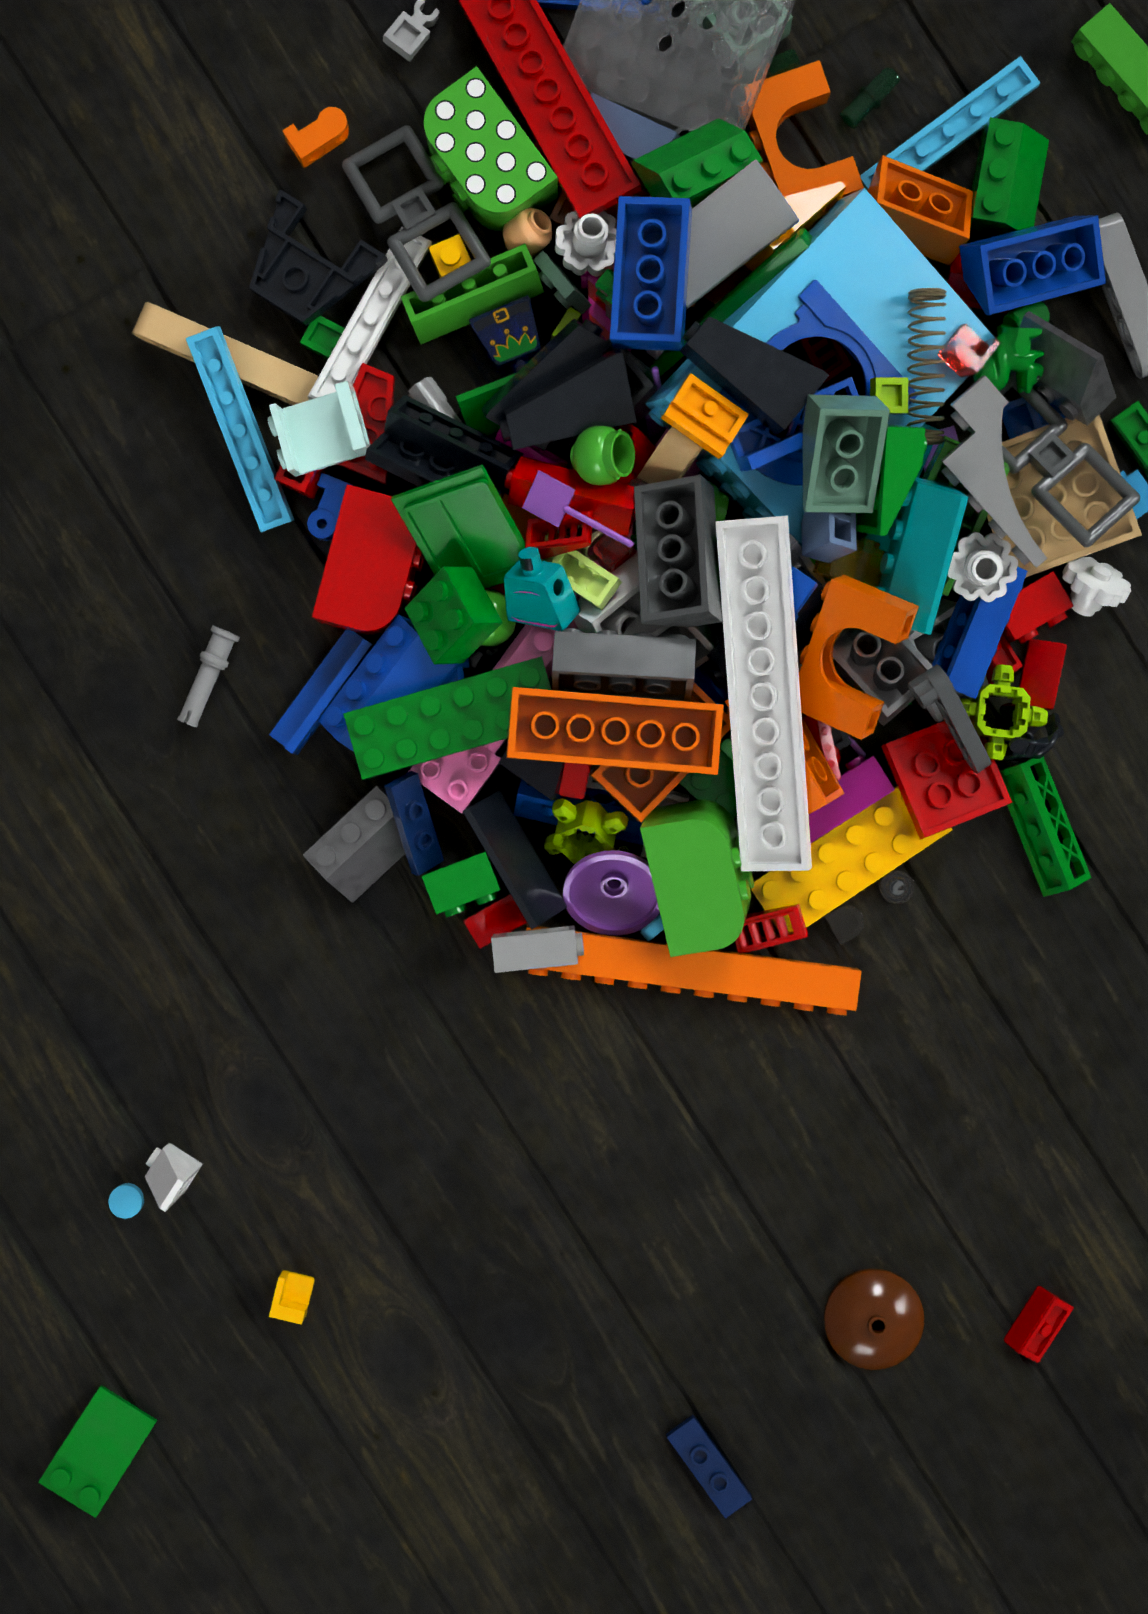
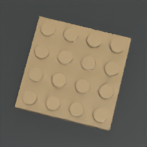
(1080, 492)

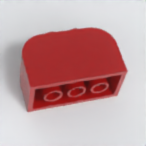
(368, 566)

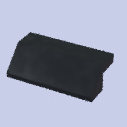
(429, 446)
(515, 859)

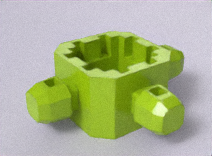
(1023, 715)
(587, 817)

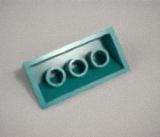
(923, 547)

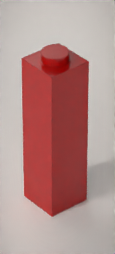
(611, 503)

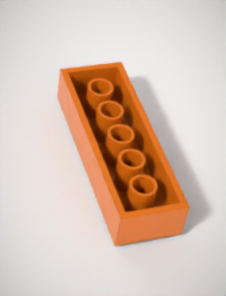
(614, 730)

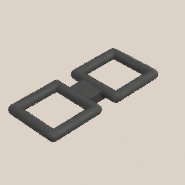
(416, 213)
(1056, 460)

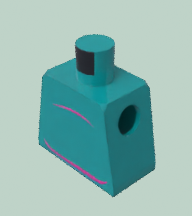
(539, 593)

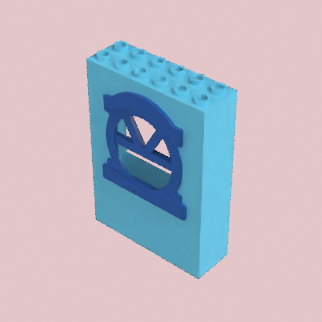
(843, 289)

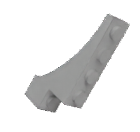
(980, 466)

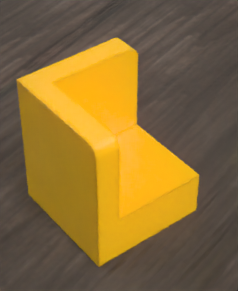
(292, 1297)

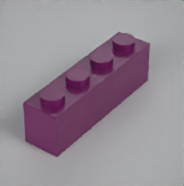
(863, 786)

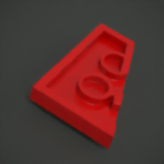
(375, 398)

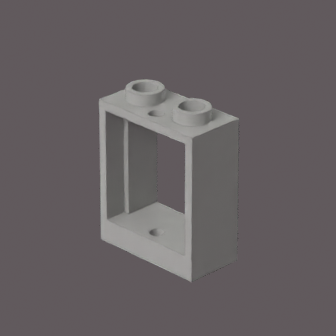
(536, 948)

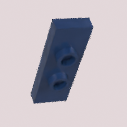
(414, 823)
(709, 1466)

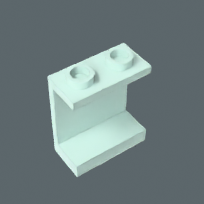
(320, 431)

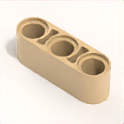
(670, 458)

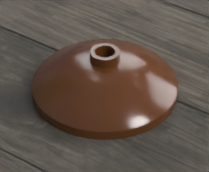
(871, 1297)

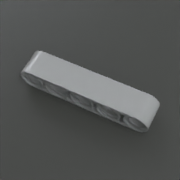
(1126, 290)

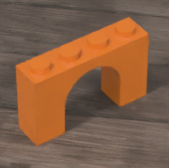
(780, 99)
(822, 691)

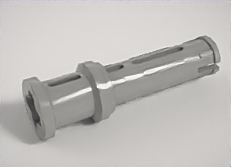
(213, 661)

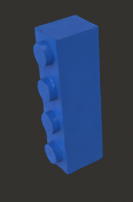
(974, 637)

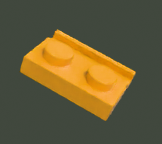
(704, 416)

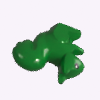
(1015, 356)

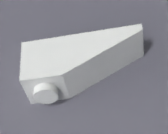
(170, 1174)

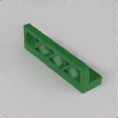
(1040, 828)

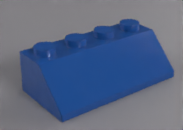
(1034, 263)
(390, 670)

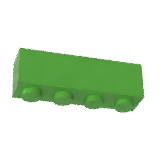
(1118, 59)
(504, 281)

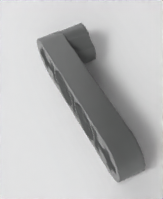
(936, 687)

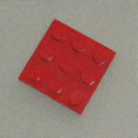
(940, 783)

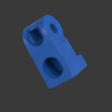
(324, 519)

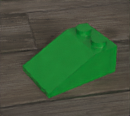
(899, 468)
(98, 1451)

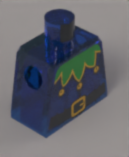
(508, 334)

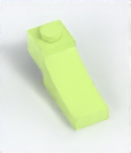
(587, 577)

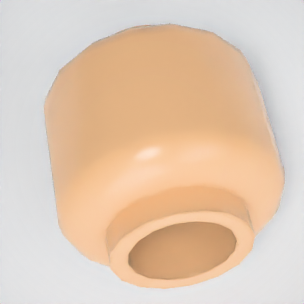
(528, 228)

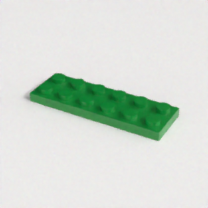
(439, 719)

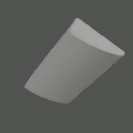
(734, 228)

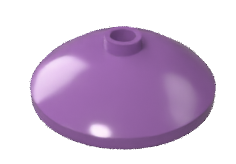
(606, 904)

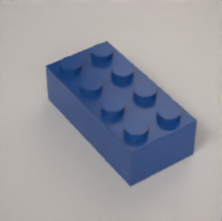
(651, 273)

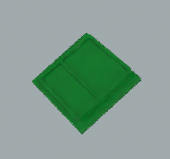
(462, 525)

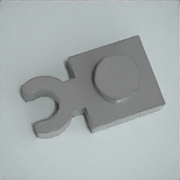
(410, 32)

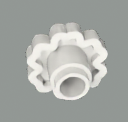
(587, 243)
(982, 567)
(1094, 585)

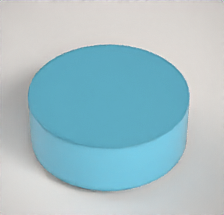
(652, 928)
(126, 1200)

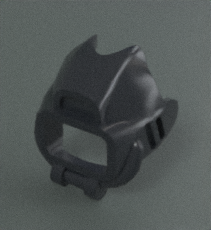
(1026, 747)

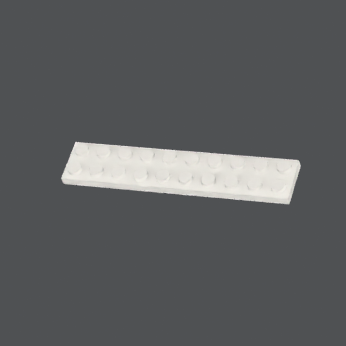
(764, 693)

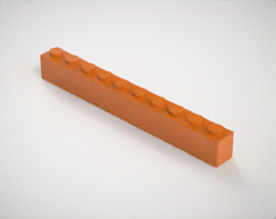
(714, 971)

